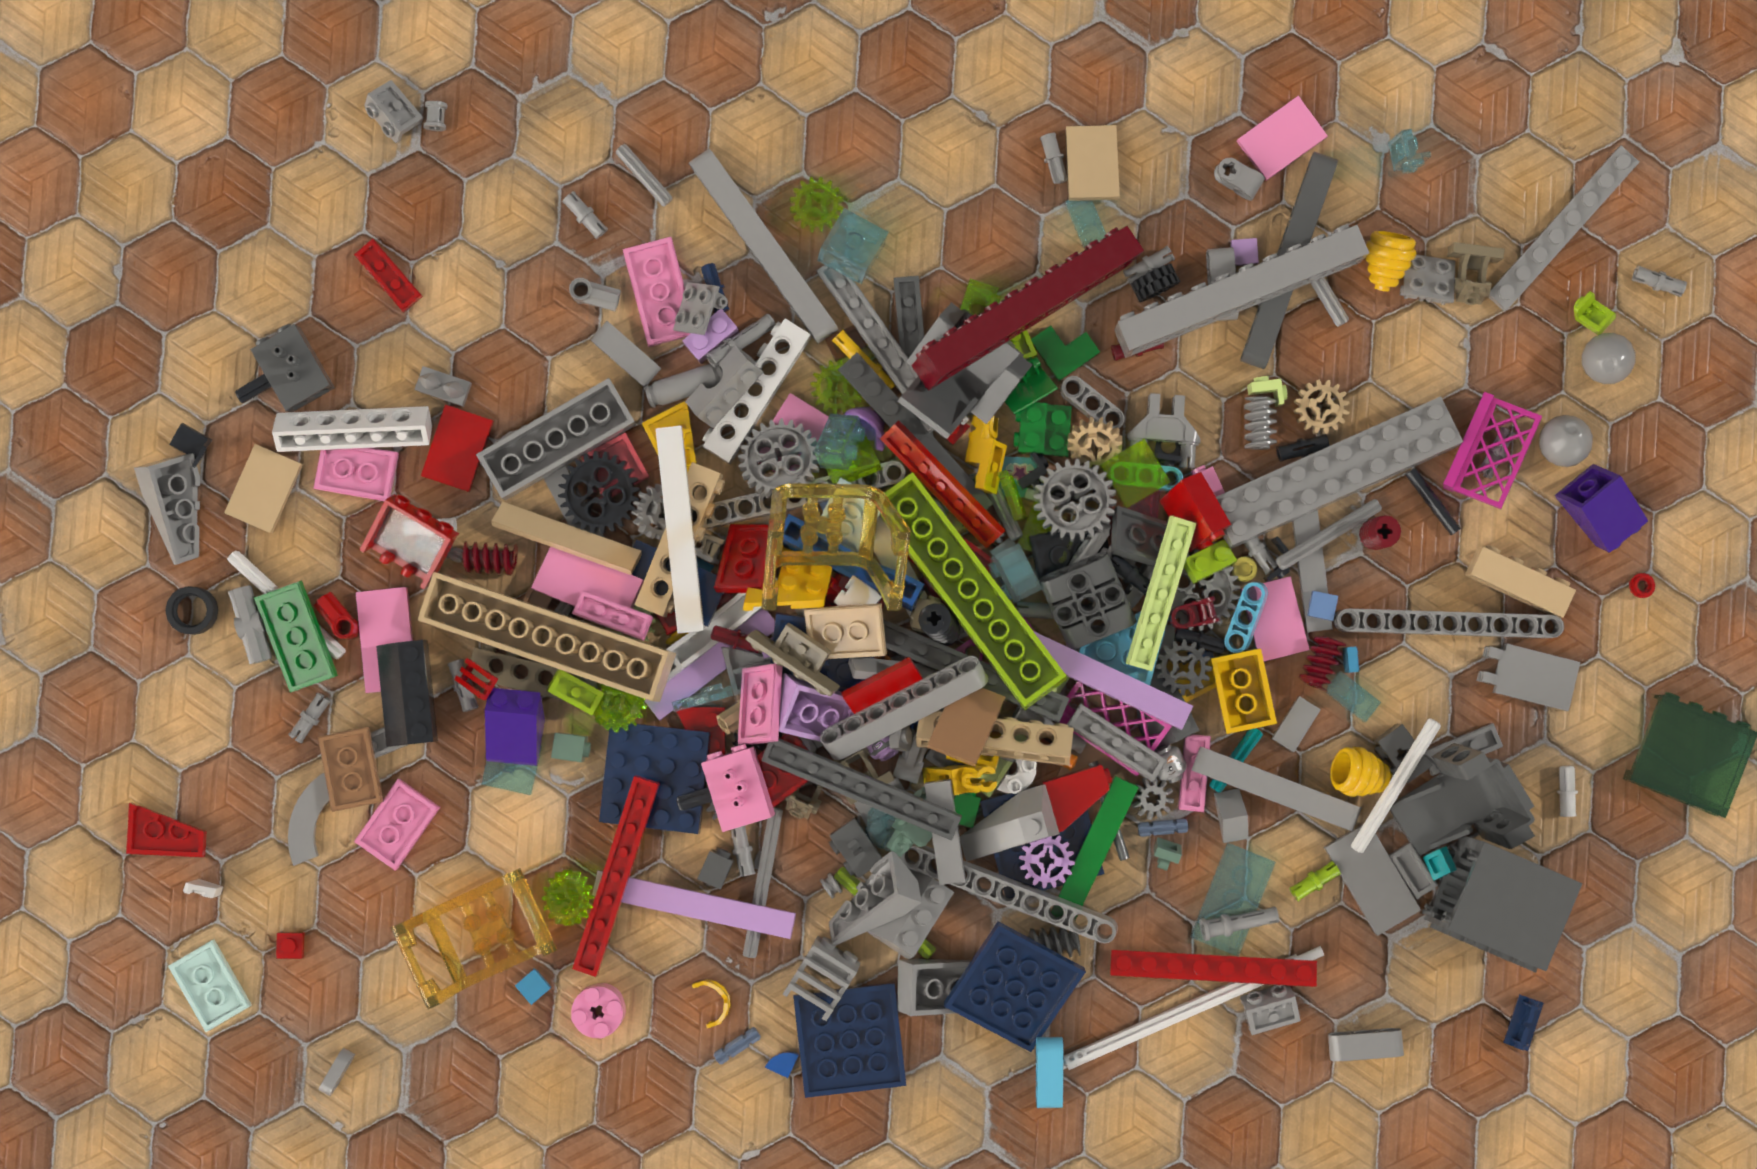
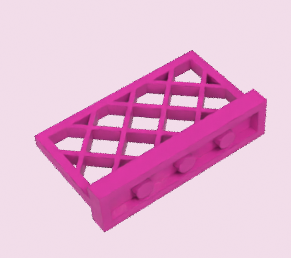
(1472, 440)
(1069, 711)

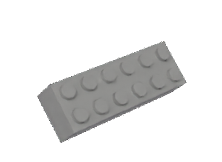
(556, 439)

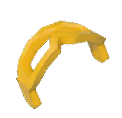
(723, 992)

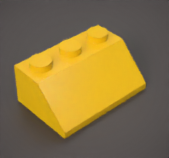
(1243, 691)

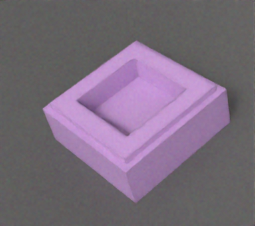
(1245, 251)

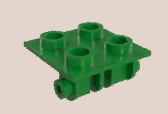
(1031, 388)

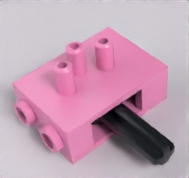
(734, 788)

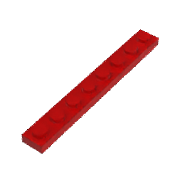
(615, 875)
(1213, 968)

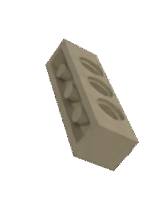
(507, 677)

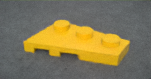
(672, 417)

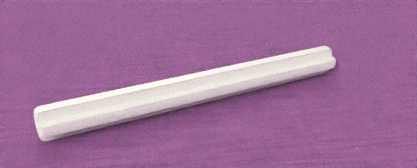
(265, 585)
(1395, 785)

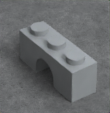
(738, 376)

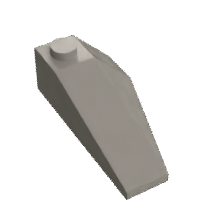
(881, 899)

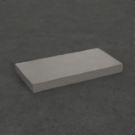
(1373, 882)

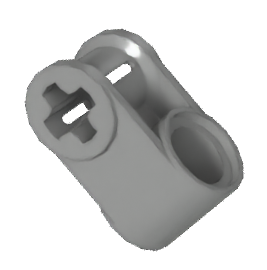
(1241, 180)

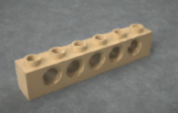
(648, 597)
(1007, 747)

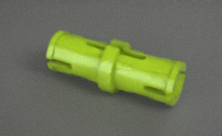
(1315, 881)

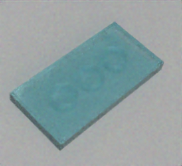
(1234, 891)

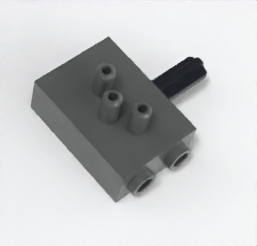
(289, 369)

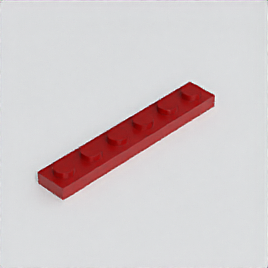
(942, 484)

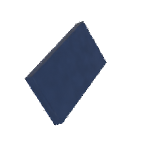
(709, 597)

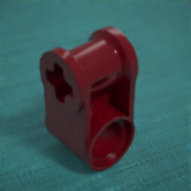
(1198, 613)

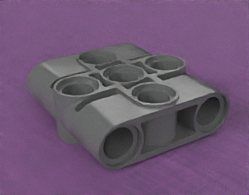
(1063, 592)

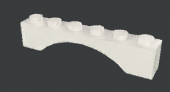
(697, 643)

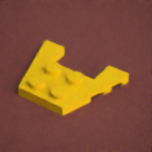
(797, 586)

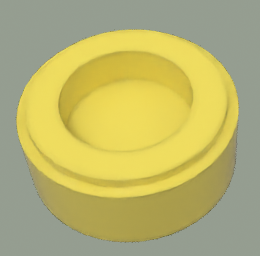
(1245, 569)

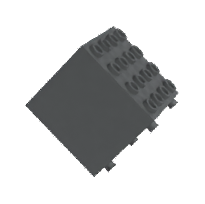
(1502, 904)

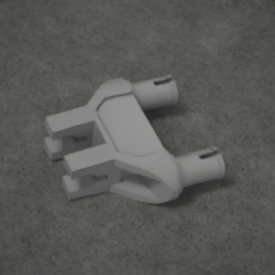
(1168, 428)

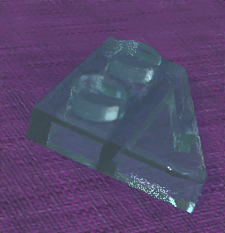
(707, 695)

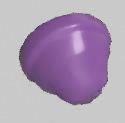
(872, 424)

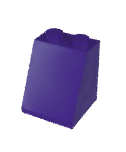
(1602, 507)
(513, 726)

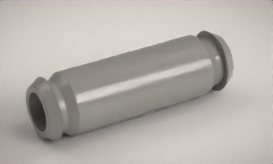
(682, 384)

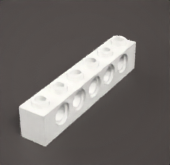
(782, 332)
(352, 429)

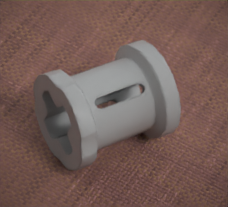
(435, 115)

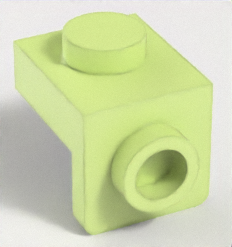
(1264, 385)

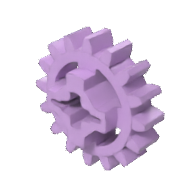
(1058, 861)

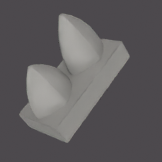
(443, 386)

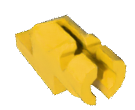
(985, 453)
(963, 777)

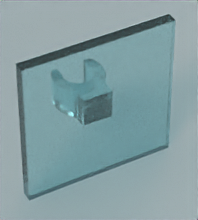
(510, 776)

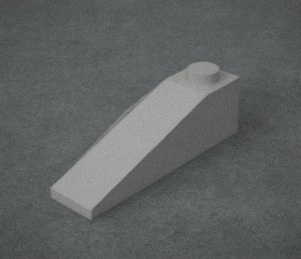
(172, 496)
(1015, 823)

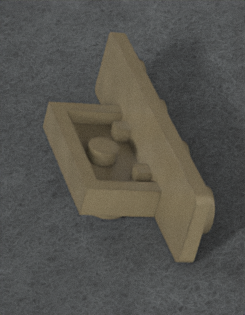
(797, 653)

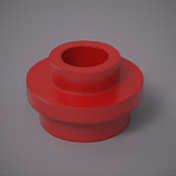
(1649, 585)

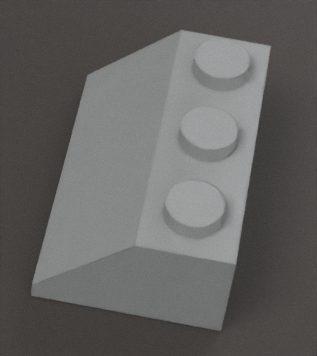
(909, 931)

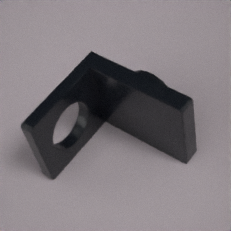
(190, 441)
(1168, 459)
(1278, 572)

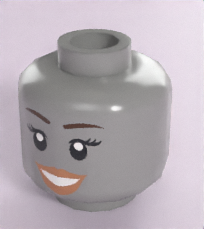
(1174, 765)

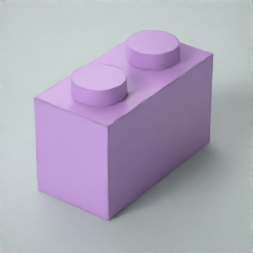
(718, 329)

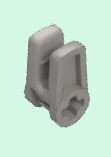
(710, 548)

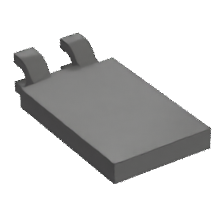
(1531, 676)

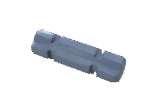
(1163, 827)
(737, 1045)

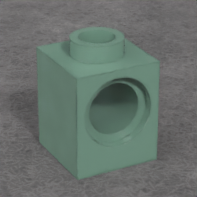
(570, 747)

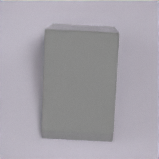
(1231, 815)

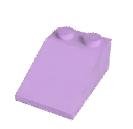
(808, 712)

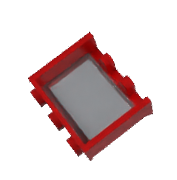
(410, 538)

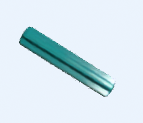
(1240, 753)

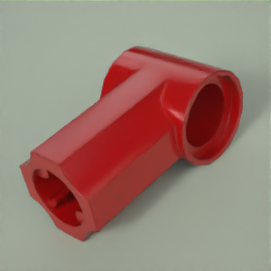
(336, 616)

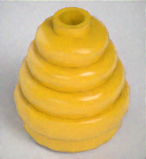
(1389, 258)
(1359, 772)

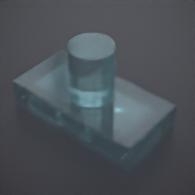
(1085, 221)
(1352, 696)

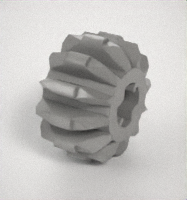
(1148, 806)

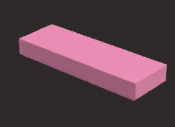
(612, 615)
(1193, 784)

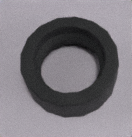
(172, 607)

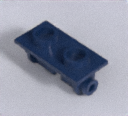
(1523, 1022)

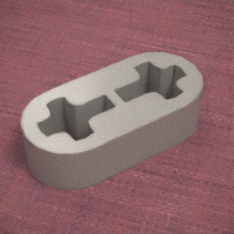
(336, 1072)

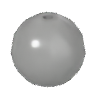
(1608, 358)
(1565, 440)

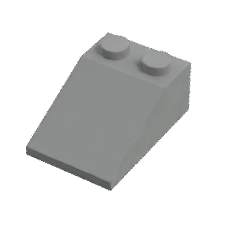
(926, 984)

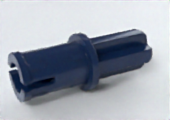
(712, 278)

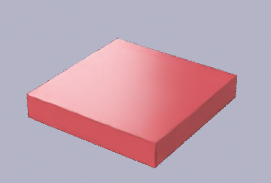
(624, 449)

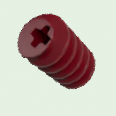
(1386, 525)
(490, 559)
(1321, 662)

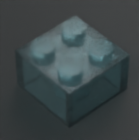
(852, 246)
(1014, 573)

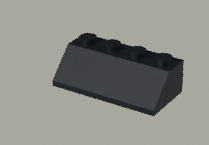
(407, 693)

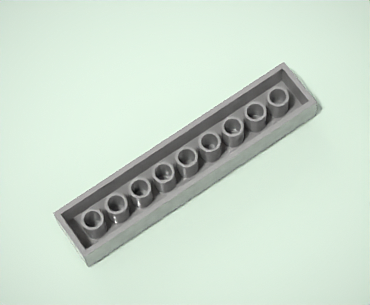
(1240, 291)
(1338, 471)

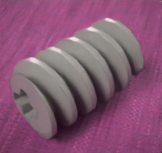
(1260, 423)

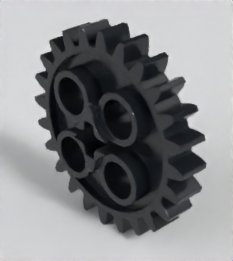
(611, 511)

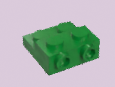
(1043, 429)

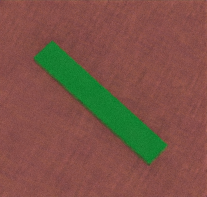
(1097, 843)

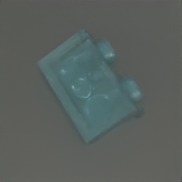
(1403, 152)

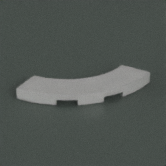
(304, 819)

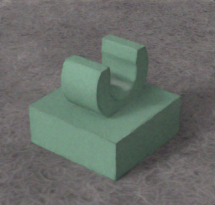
(1166, 852)

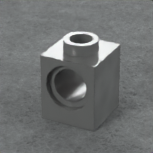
(716, 868)

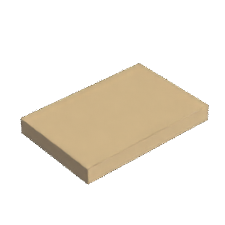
(1092, 163)
(263, 488)
(848, 630)

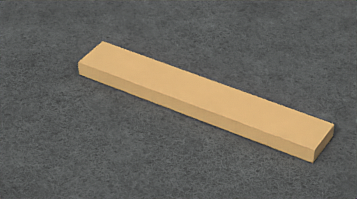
(566, 538)

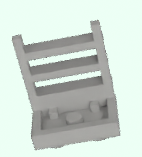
(830, 962)

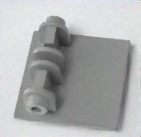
(1430, 279)
(697, 307)

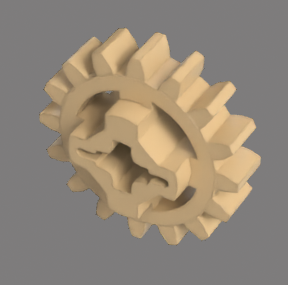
(1332, 409)
(1106, 439)

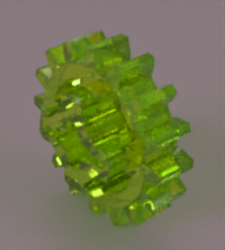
(807, 211)
(828, 394)
(615, 716)
(566, 896)

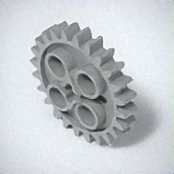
(775, 438)
(1063, 480)
(1220, 583)

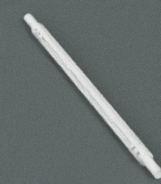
(1168, 1018)

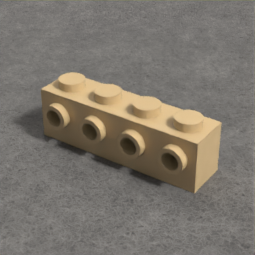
(1520, 582)

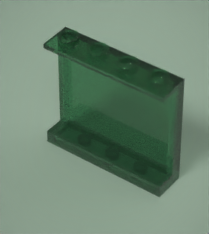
(1692, 755)

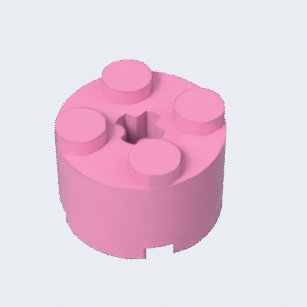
(584, 1014)

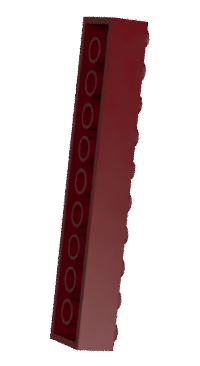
(1026, 307)

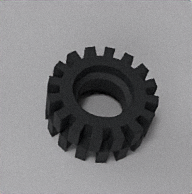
(1155, 282)

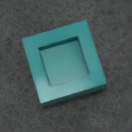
(1439, 863)

